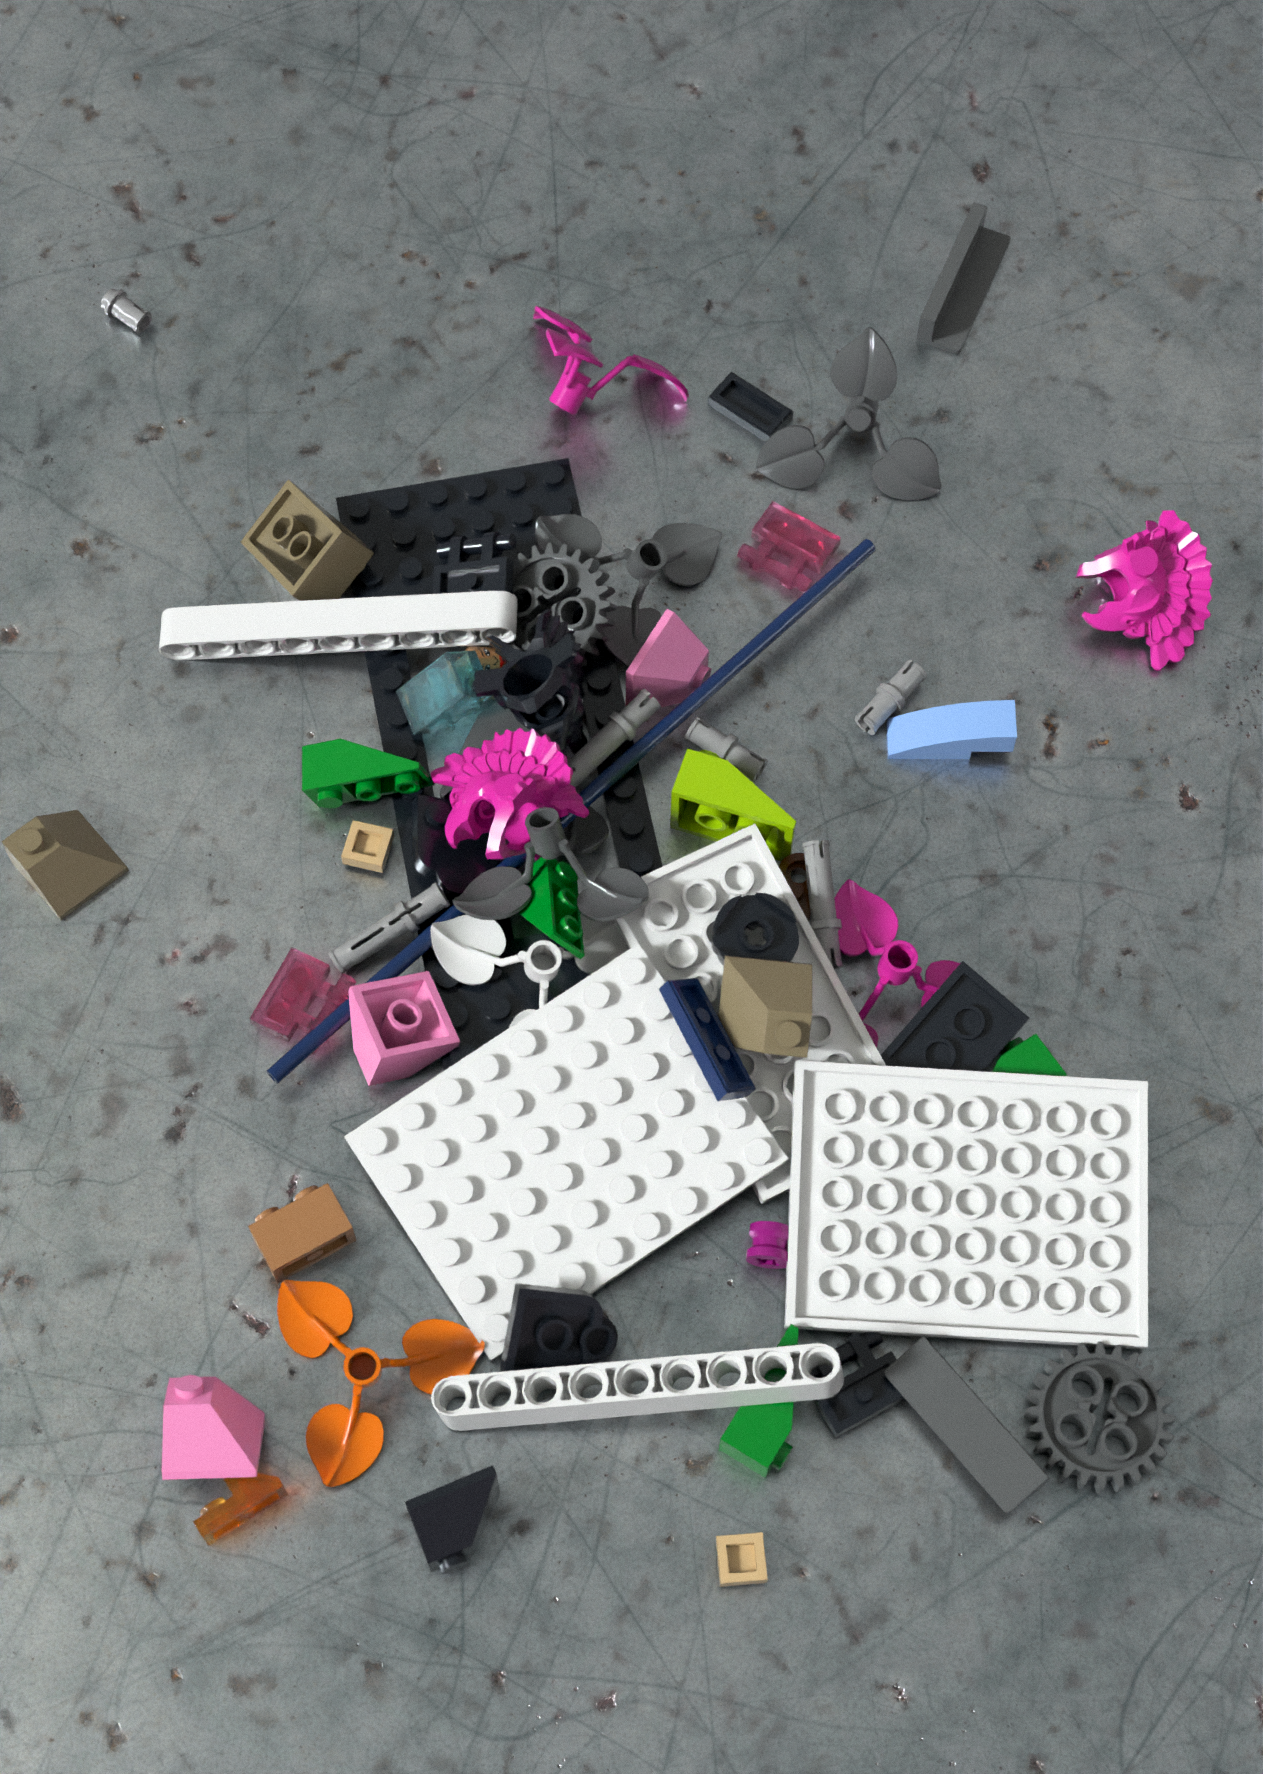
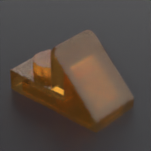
(249, 1499)

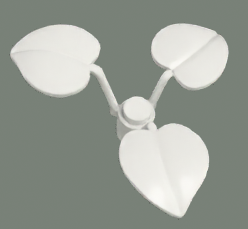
(472, 946)

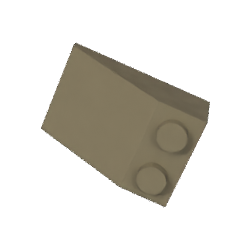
(306, 546)

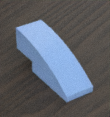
(953, 731)

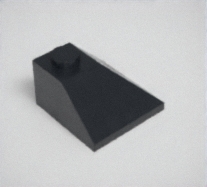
(454, 1518)

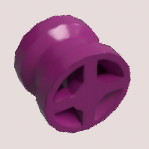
(768, 1245)

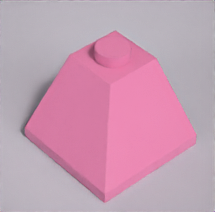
(668, 663)
(399, 1026)
(209, 1431)

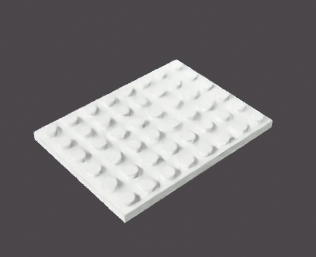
(562, 1148)
(968, 1205)

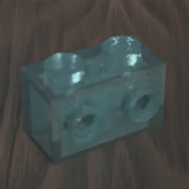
(442, 694)

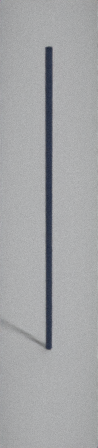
(598, 786)

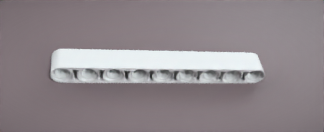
(338, 625)
(656, 1398)

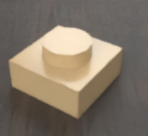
(367, 846)
(741, 1559)

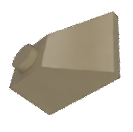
(63, 860)
(767, 1005)

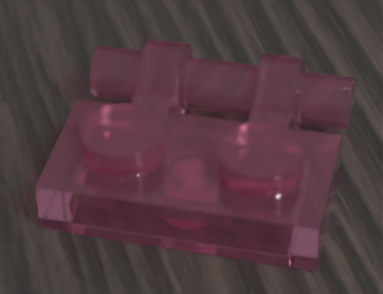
(793, 537)
(292, 993)

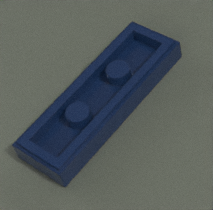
(707, 1039)

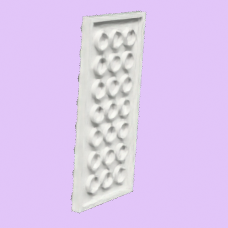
(677, 938)

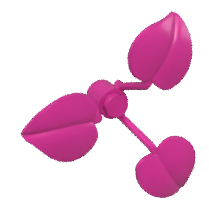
(573, 384)
(872, 926)

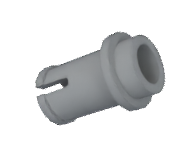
(117, 304)

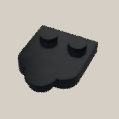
(434, 855)
(555, 1329)

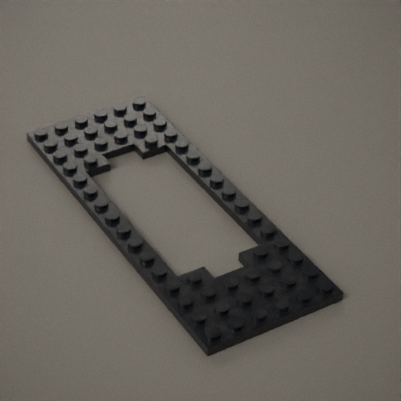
(403, 533)

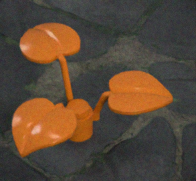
(339, 1438)

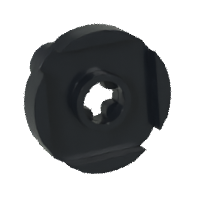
(752, 912)

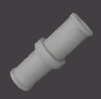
(890, 697)
(726, 747)

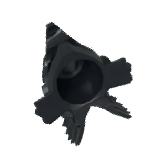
(542, 683)

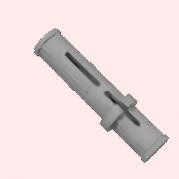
(611, 736)
(822, 899)
(389, 928)

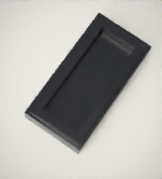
(749, 407)

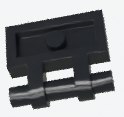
(487, 574)
(864, 1390)

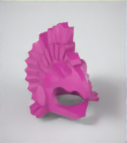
(1157, 588)
(502, 786)

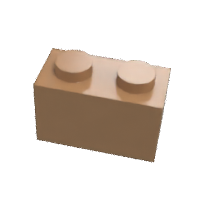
(302, 1231)

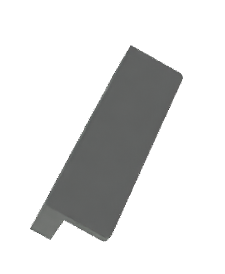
(963, 283)
(966, 1425)

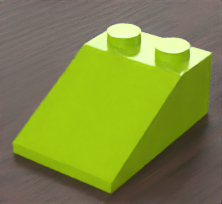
(719, 800)

